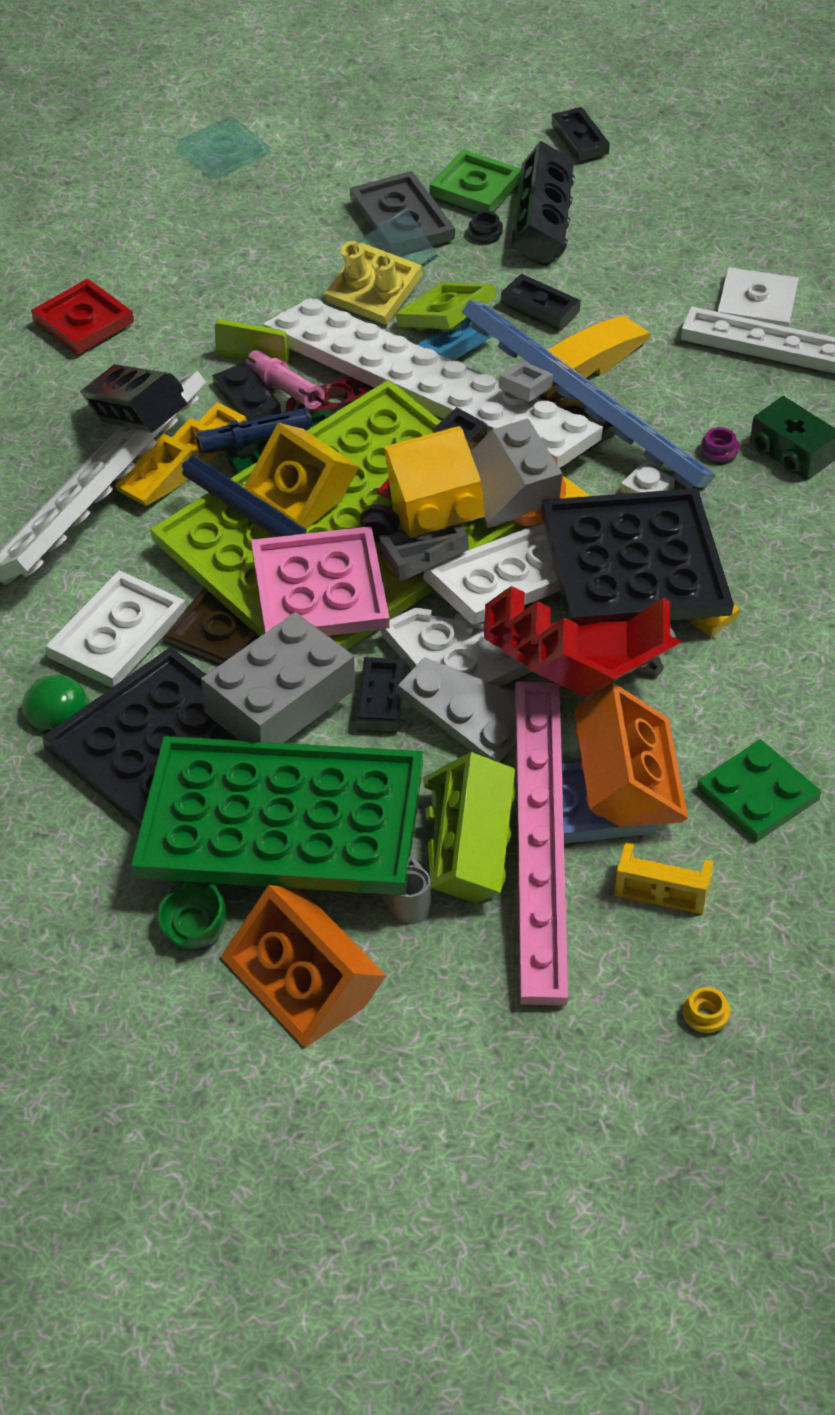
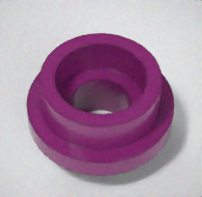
(719, 444)

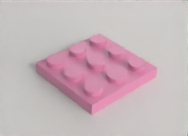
(324, 578)

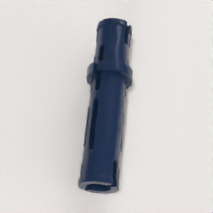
(245, 433)

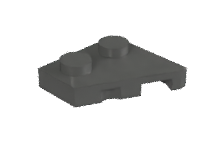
(419, 553)

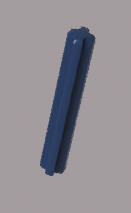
(240, 498)

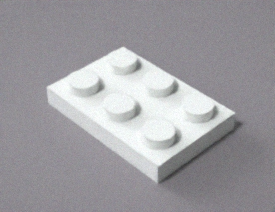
(115, 629)

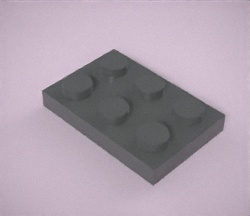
(390, 196)

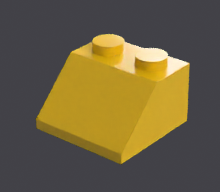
(300, 475)
(434, 482)

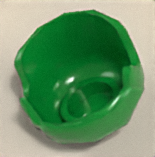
(52, 701)
(192, 915)

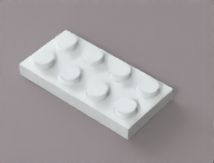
(489, 569)

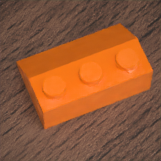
(628, 760)
(301, 964)

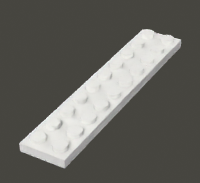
(428, 378)

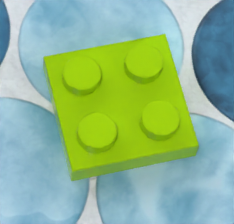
(443, 306)

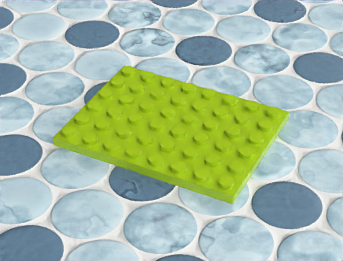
(216, 539)

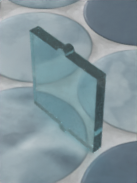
(402, 238)

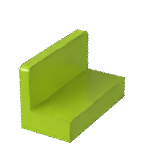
(240, 339)

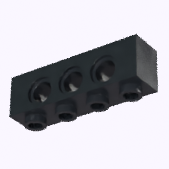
(543, 204)
(135, 397)

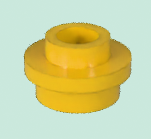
(706, 999)

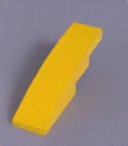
(599, 347)
(161, 467)

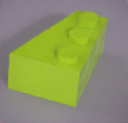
(470, 826)

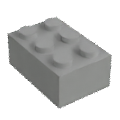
(279, 682)

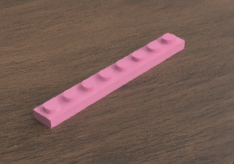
(540, 845)

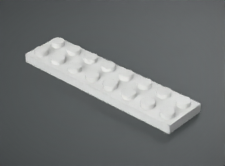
(85, 486)

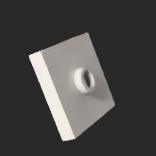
(759, 296)

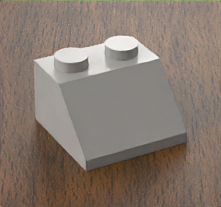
(515, 472)

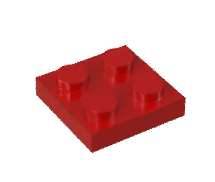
(82, 316)

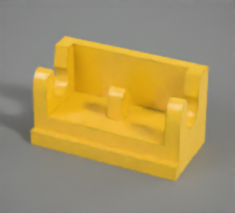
(662, 883)

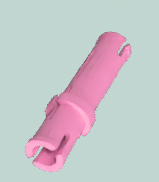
(277, 375)

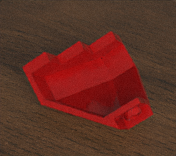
(575, 655)

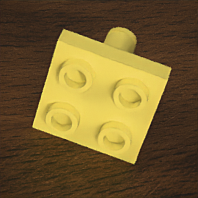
(372, 282)

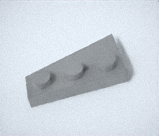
(464, 707)

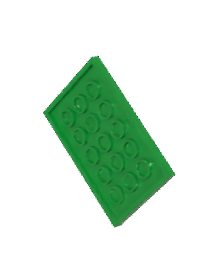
(280, 815)

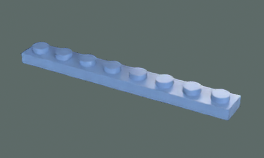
(599, 404)

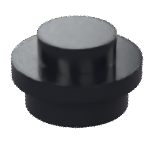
(485, 226)
(381, 518)

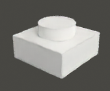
(647, 479)

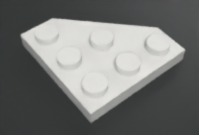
(451, 643)

